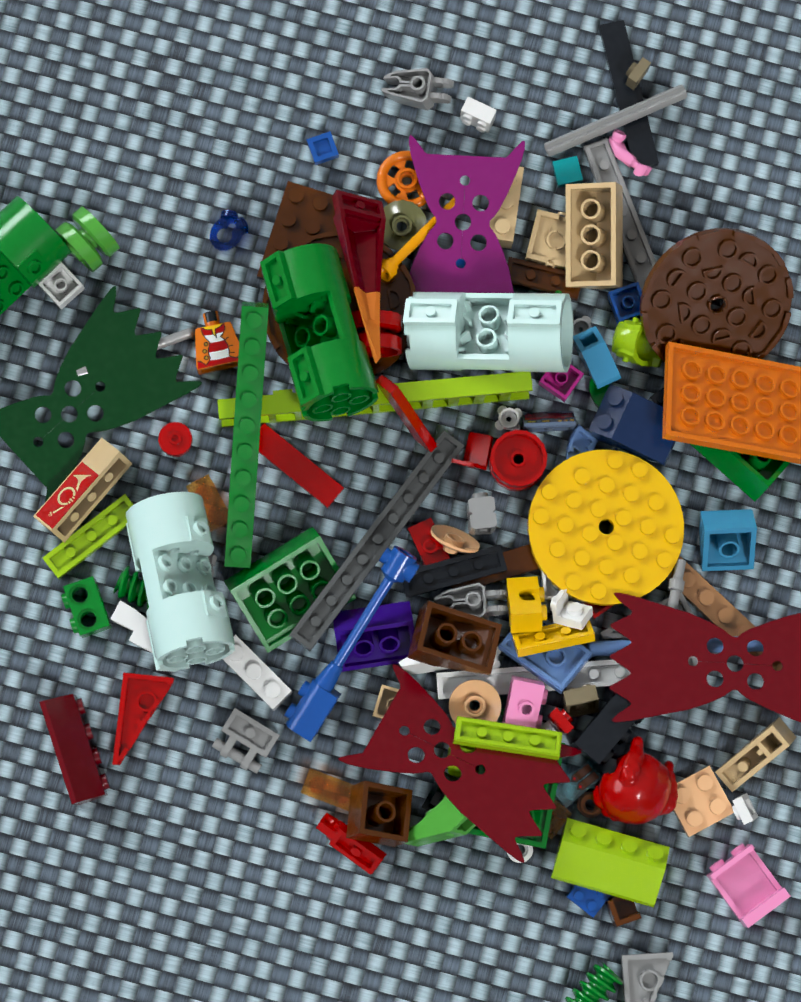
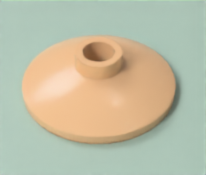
(454, 539)
(475, 690)

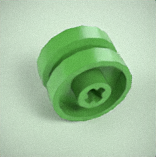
(87, 239)

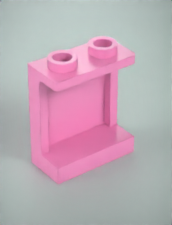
(747, 885)

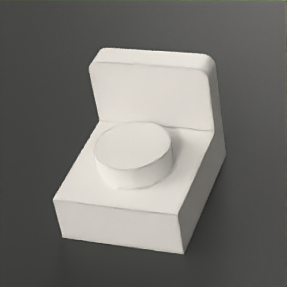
(568, 612)

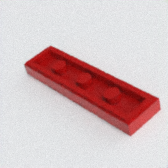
(406, 413)
(298, 467)

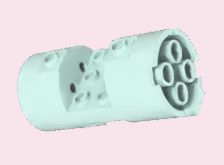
(489, 331)
(185, 612)

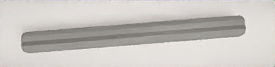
(615, 120)

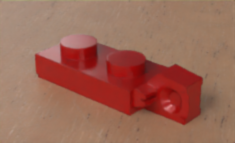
(361, 853)

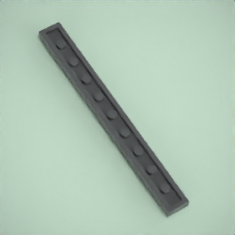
(375, 542)

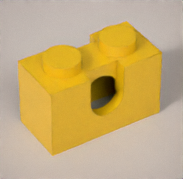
(525, 604)

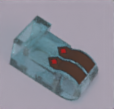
(579, 783)

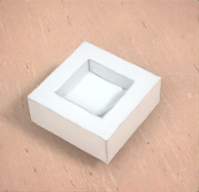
(744, 809)

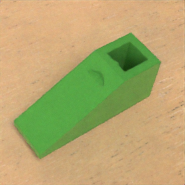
(439, 824)

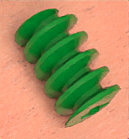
(132, 586)
(597, 985)

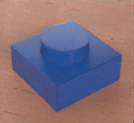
(322, 148)

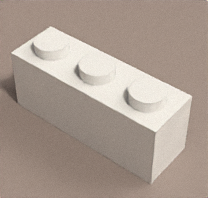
(257, 675)

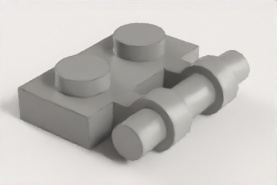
(251, 734)

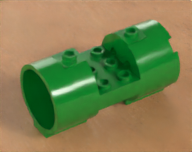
(27, 250)
(319, 331)

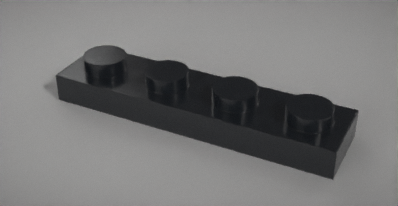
(456, 571)

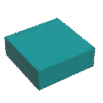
(567, 171)

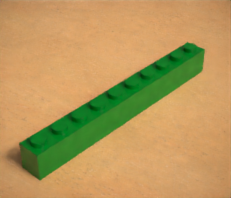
(246, 434)

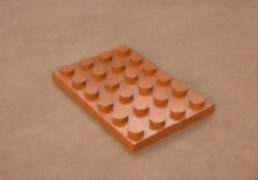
(732, 402)

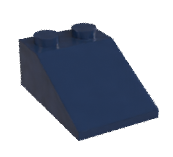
(631, 425)

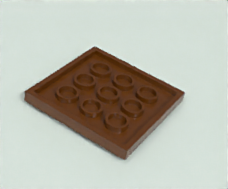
(300, 216)

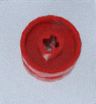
(389, 326)
(513, 475)

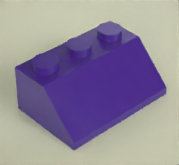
(384, 639)

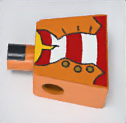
(215, 345)

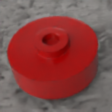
(175, 439)

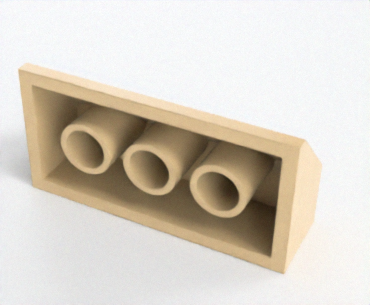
(594, 235)

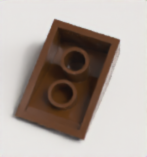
(454, 639)

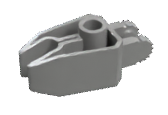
(417, 88)
(474, 600)

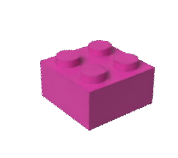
(561, 384)

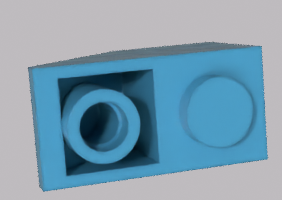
(596, 357)

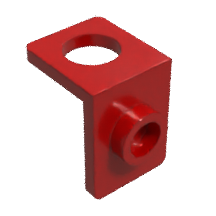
(476, 451)

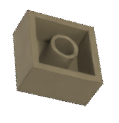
(581, 700)

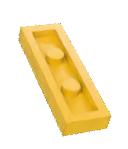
(551, 638)

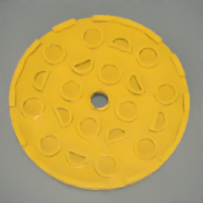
(597, 489)

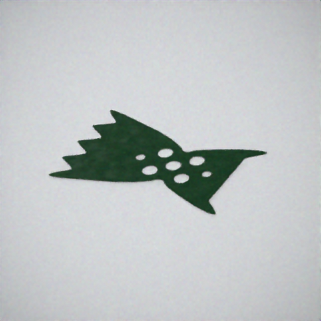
(133, 388)

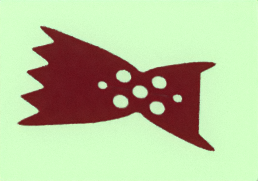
(667, 684)
(493, 800)

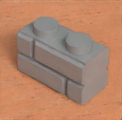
(481, 514)

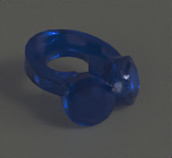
(228, 217)

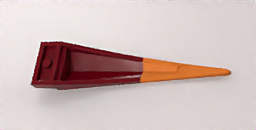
(361, 235)

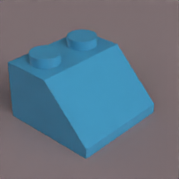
(727, 540)

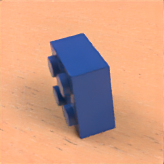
(625, 302)
(587, 899)

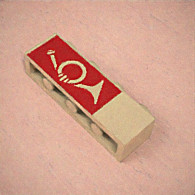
(82, 490)

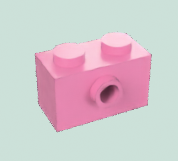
(524, 702)

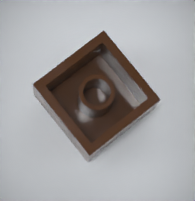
(379, 813)

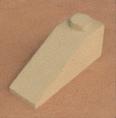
(756, 754)

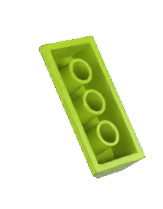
(610, 862)

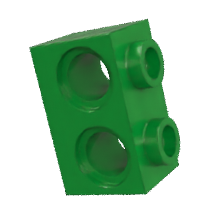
(92, 605)

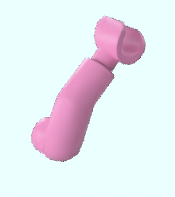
(621, 153)

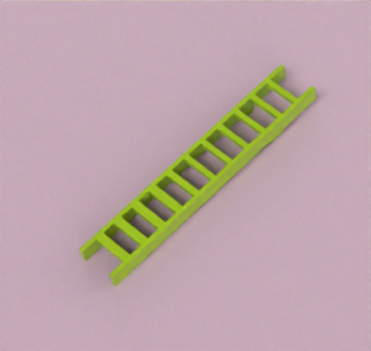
(426, 394)

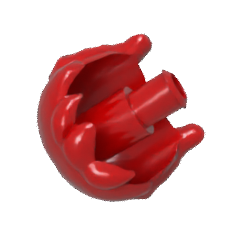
(638, 787)

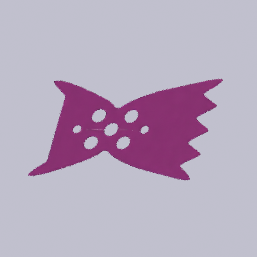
(489, 176)

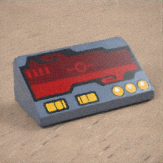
(548, 421)

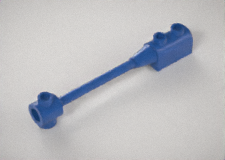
(319, 695)

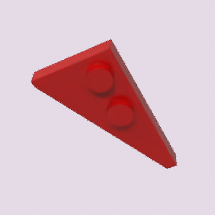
(138, 702)

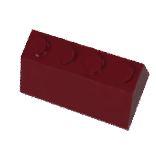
(74, 748)

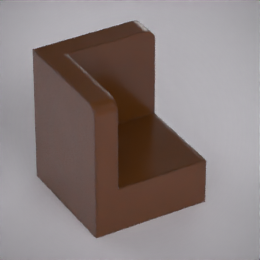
(622, 911)

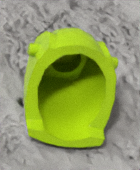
(632, 346)

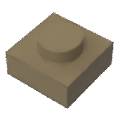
(637, 72)

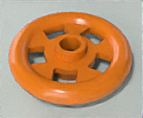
(385, 181)

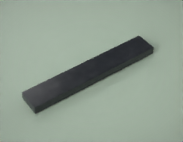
(619, 59)

